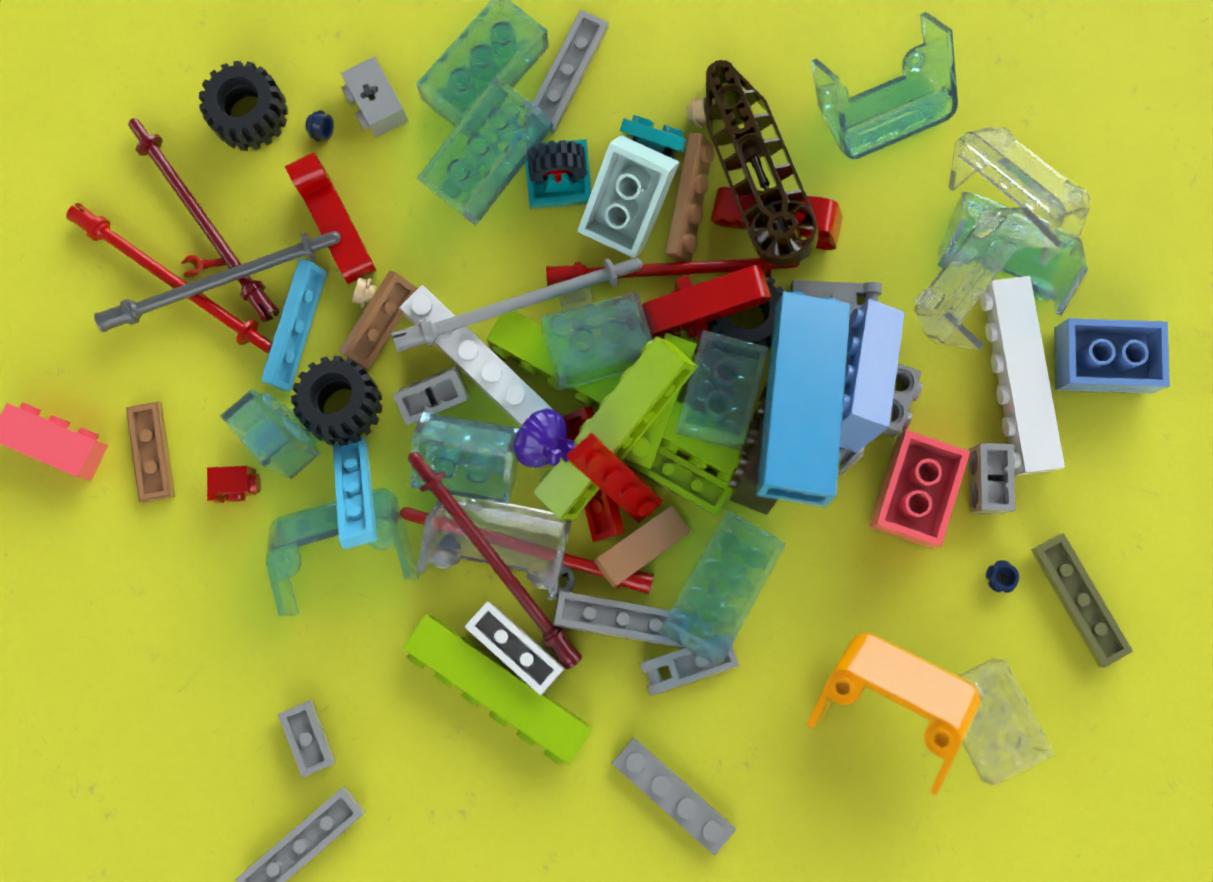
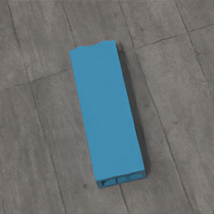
(804, 400)

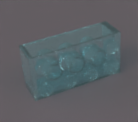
(496, 43)
(485, 150)
(722, 588)

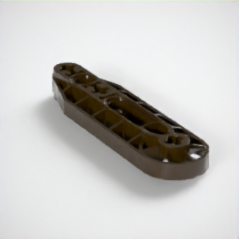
(774, 207)

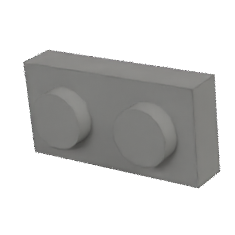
(307, 738)

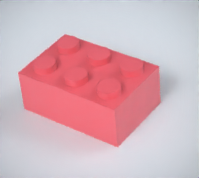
(919, 489)

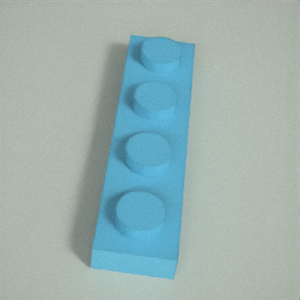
(294, 325)
(354, 494)

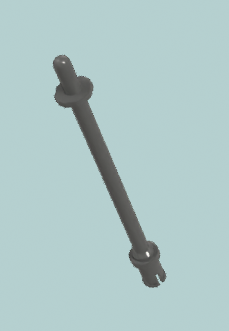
(131, 311)

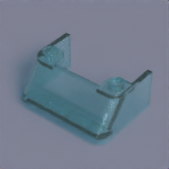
(896, 108)
(1053, 281)
(320, 523)

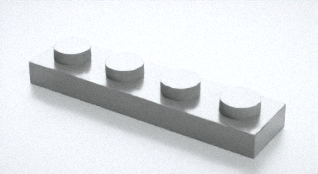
(570, 66)
(611, 618)
(674, 796)
(306, 839)

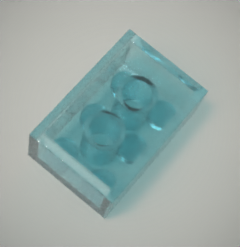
(595, 339)
(722, 390)
(271, 434)
(473, 455)

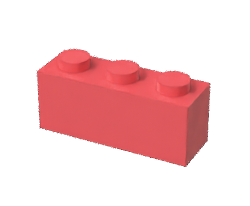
(51, 440)

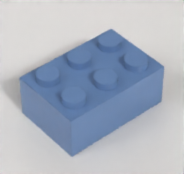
(1111, 356)

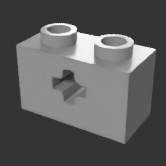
(368, 81)

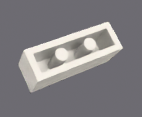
(514, 647)

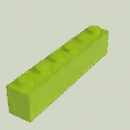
(619, 422)
(498, 689)

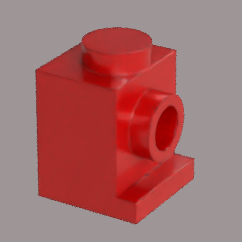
(232, 483)

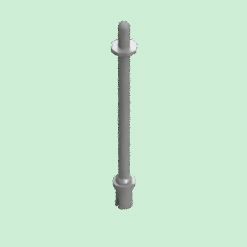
(429, 331)

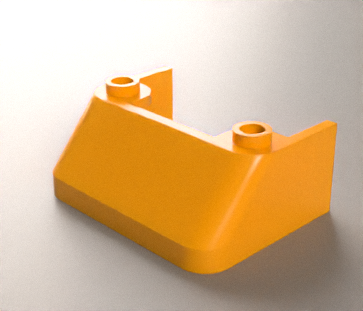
(912, 683)

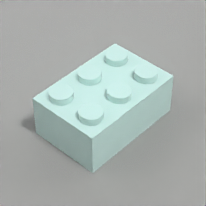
(627, 196)

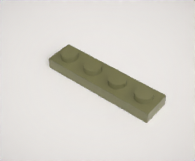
(1081, 600)

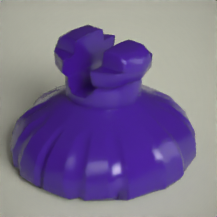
(543, 440)

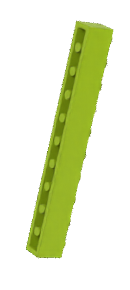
(522, 341)

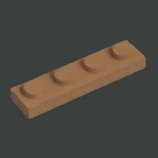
(689, 198)

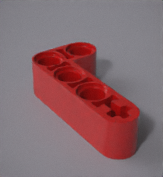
(826, 211)
(331, 215)
(706, 301)

